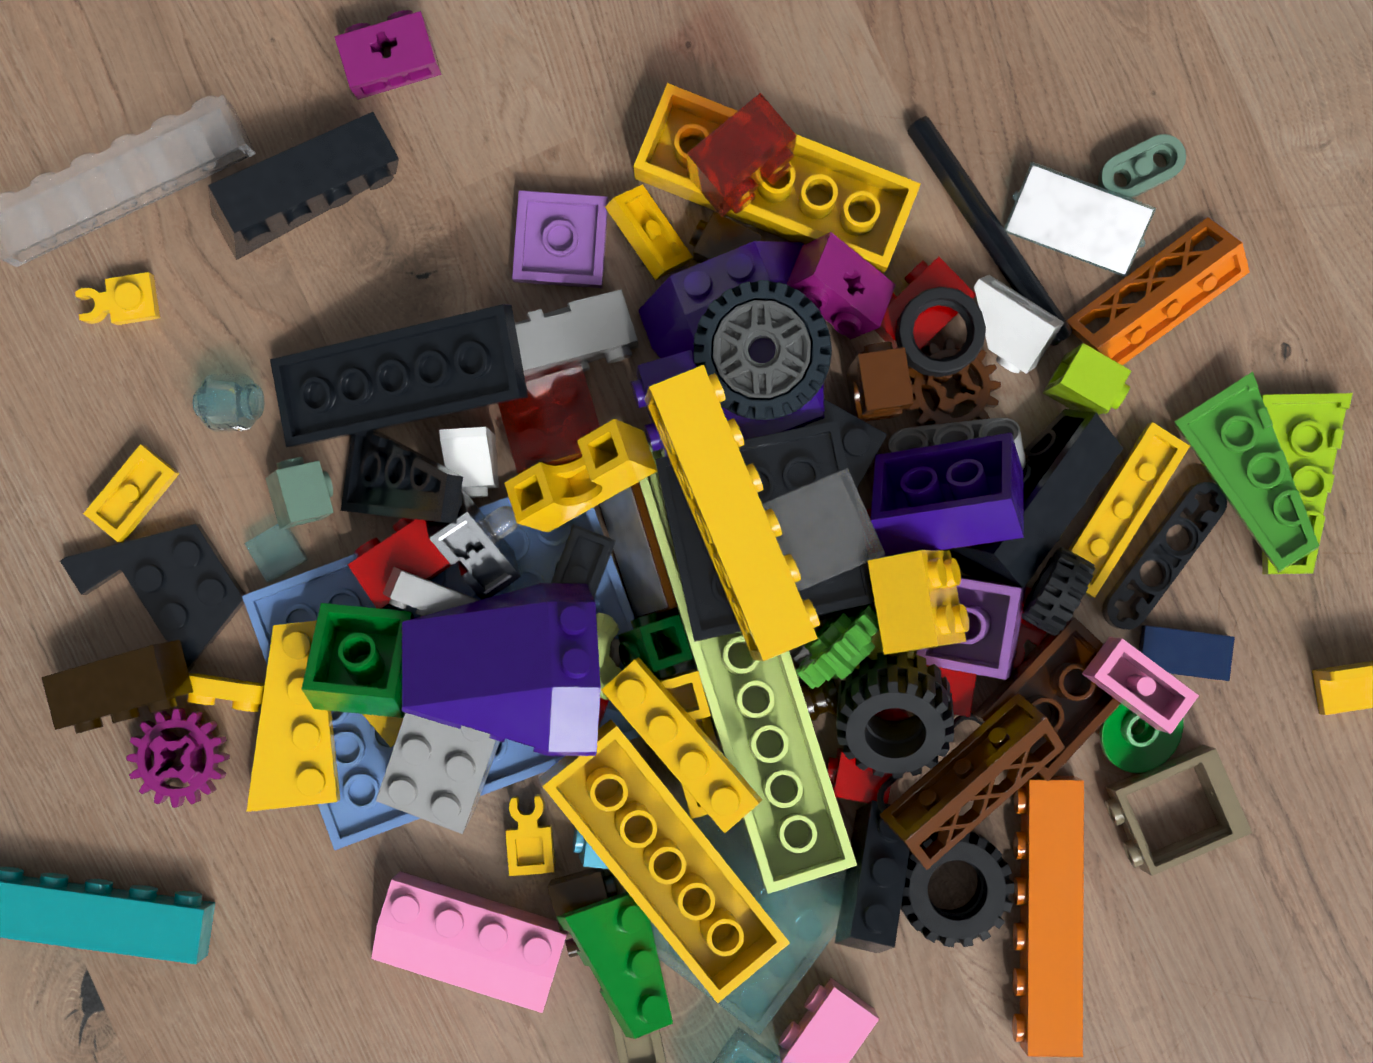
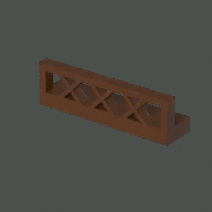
(970, 775)

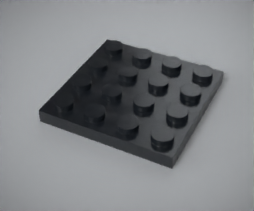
(784, 465)

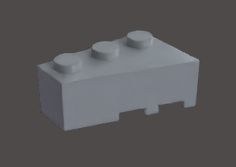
(576, 335)

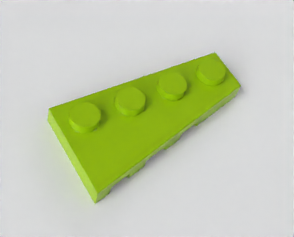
(1309, 436)

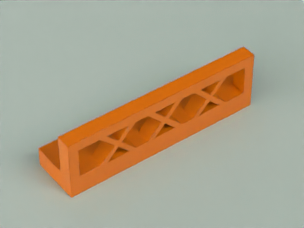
(1166, 299)

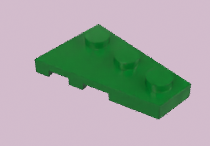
(623, 956)

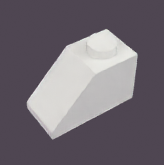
(1014, 325)
(473, 456)

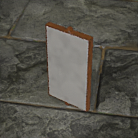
(637, 553)

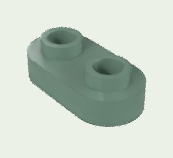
(1139, 167)

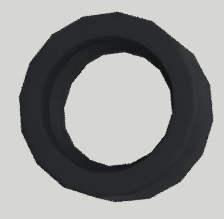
(968, 311)

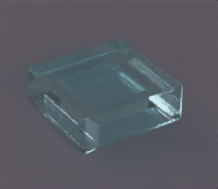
(276, 552)

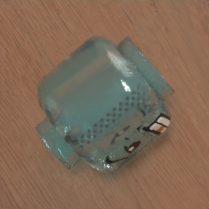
(228, 402)

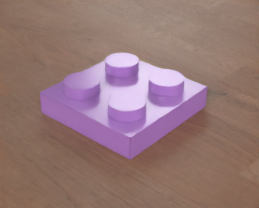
(560, 239)

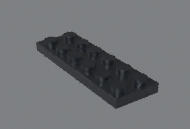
(400, 376)

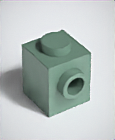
(300, 492)

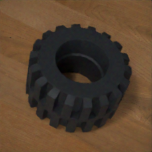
(900, 744)
(974, 917)

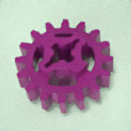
(191, 769)

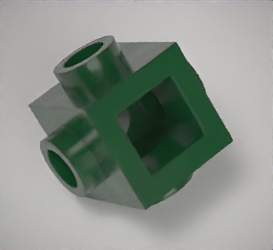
(656, 643)

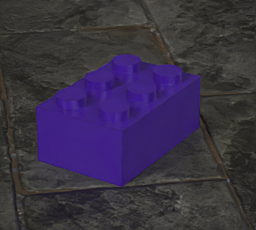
(948, 495)

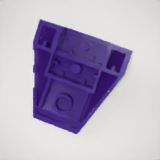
(679, 303)
(510, 668)

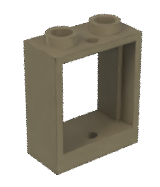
(1220, 795)

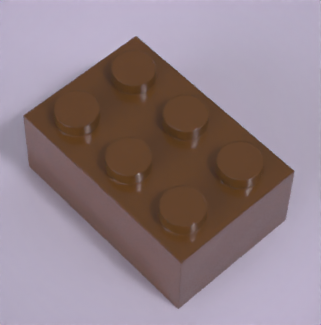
(1057, 688)

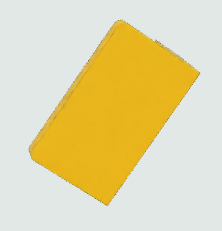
(1344, 688)

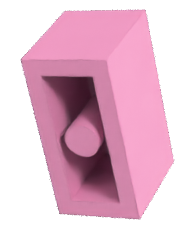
(1140, 684)
(830, 1029)

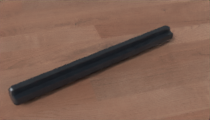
(982, 219)

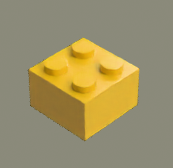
(918, 600)

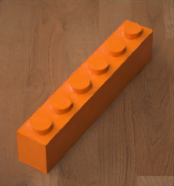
(1050, 917)

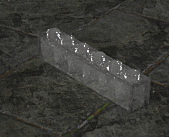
(121, 179)

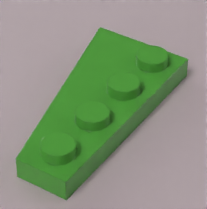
(1245, 460)

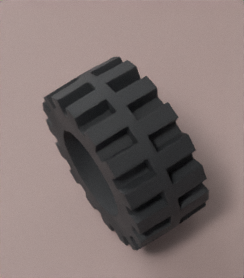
(1058, 591)

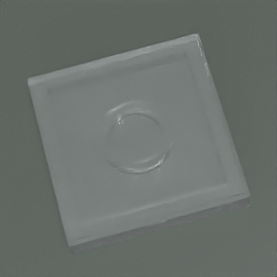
(825, 529)

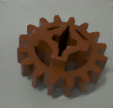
(970, 393)

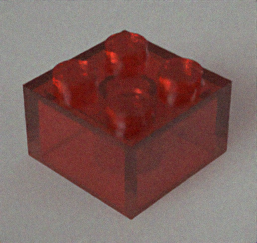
(742, 156)
(550, 419)

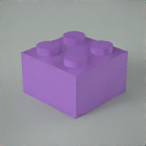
(993, 630)

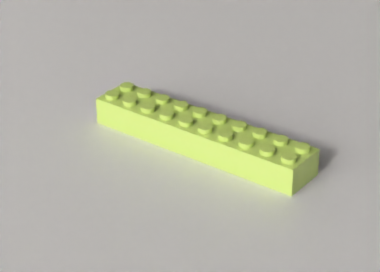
(766, 738)

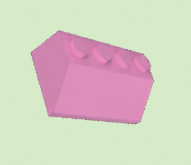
(468, 941)

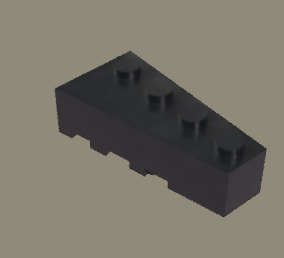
(301, 183)
(1057, 480)

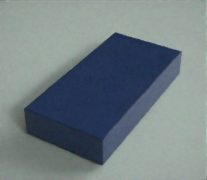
(1188, 652)

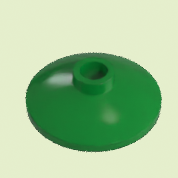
(1138, 748)

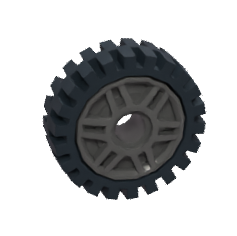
(772, 313)

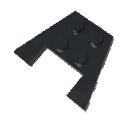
(175, 578)

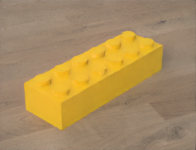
(815, 197)
(730, 513)
(664, 862)

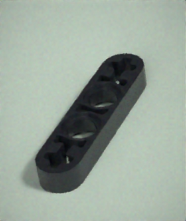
(1160, 552)

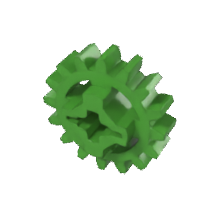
(839, 646)

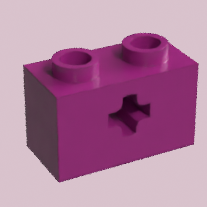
(411, 52)
(842, 285)

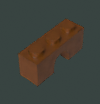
(879, 382)

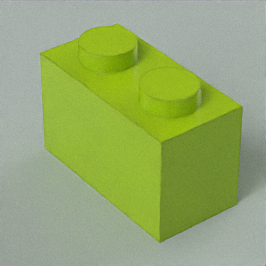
(1088, 381)

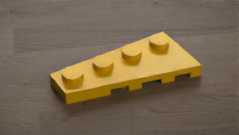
(294, 741)

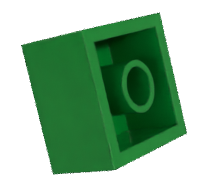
(356, 660)

